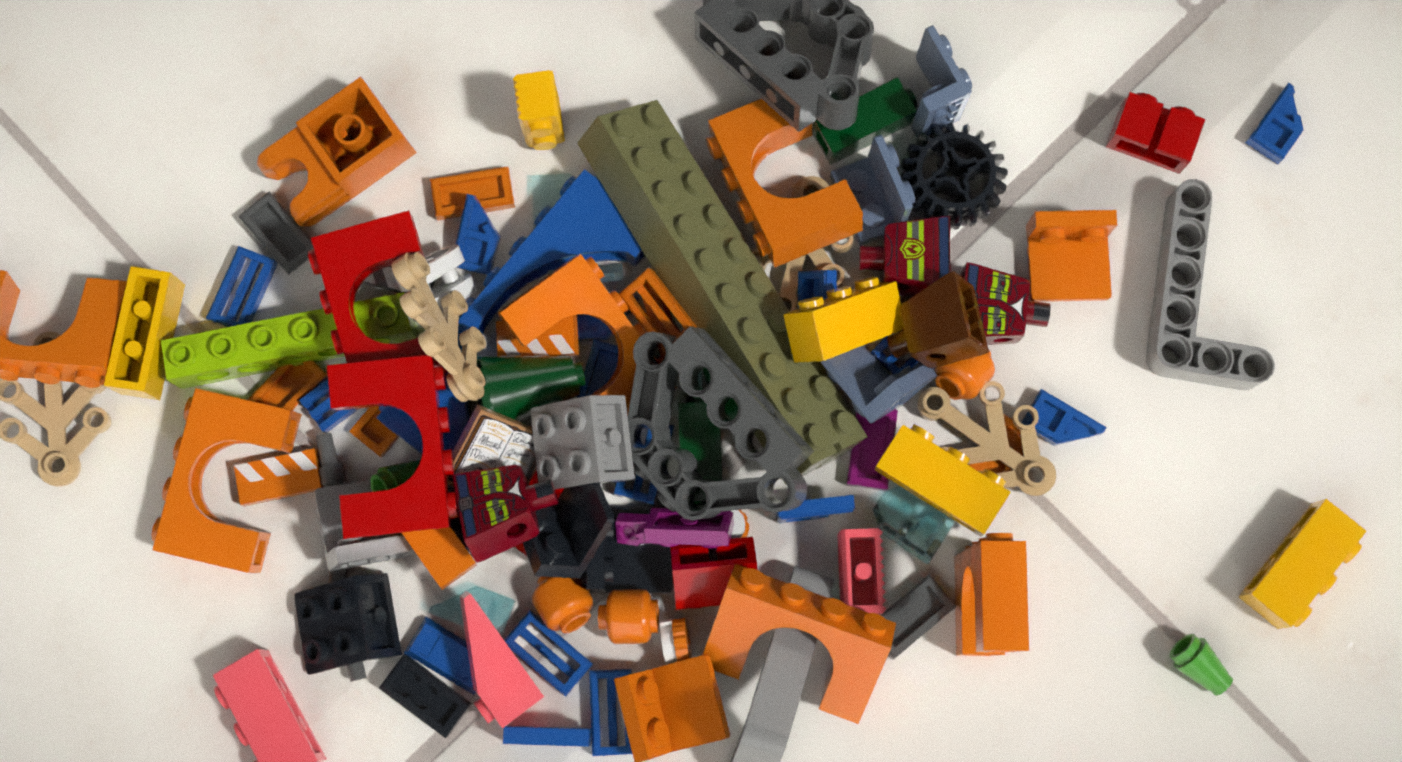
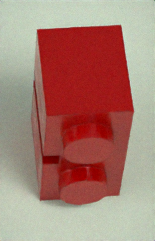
(1155, 133)
(704, 582)

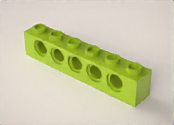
(277, 342)

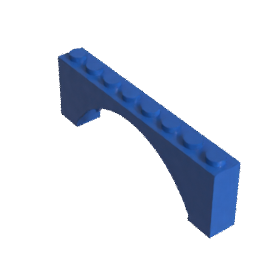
(578, 223)

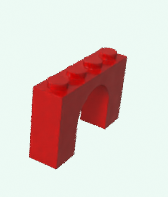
(345, 262)
(424, 497)

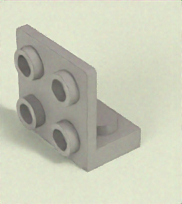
(583, 441)
(358, 551)

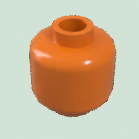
(965, 377)
(562, 603)
(629, 616)

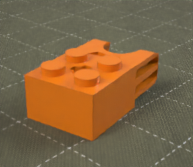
(344, 149)

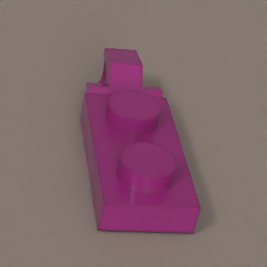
(672, 529)

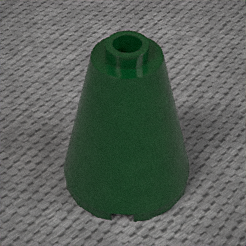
(527, 382)

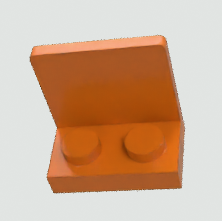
(1070, 255)
(672, 708)

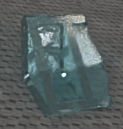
(911, 523)

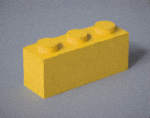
(145, 318)
(843, 320)
(943, 479)
(1303, 565)

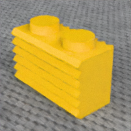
(539, 109)

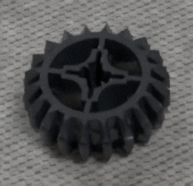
(980, 162)

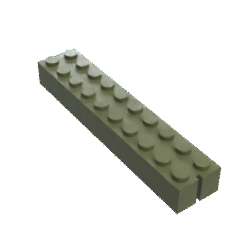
(713, 271)

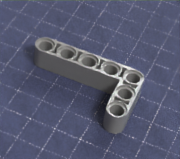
(1186, 301)
(780, 684)

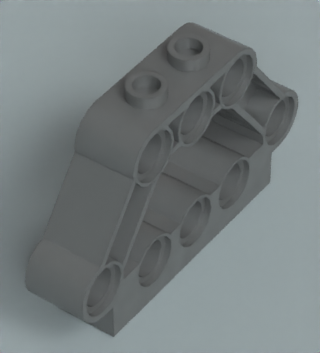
(786, 79)
(652, 407)

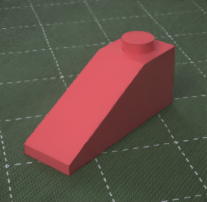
(495, 671)

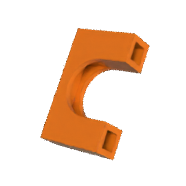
(783, 225)
(573, 291)
(78, 353)
(186, 522)
(991, 597)
(853, 637)

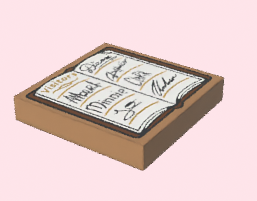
(494, 442)

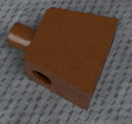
(941, 324)

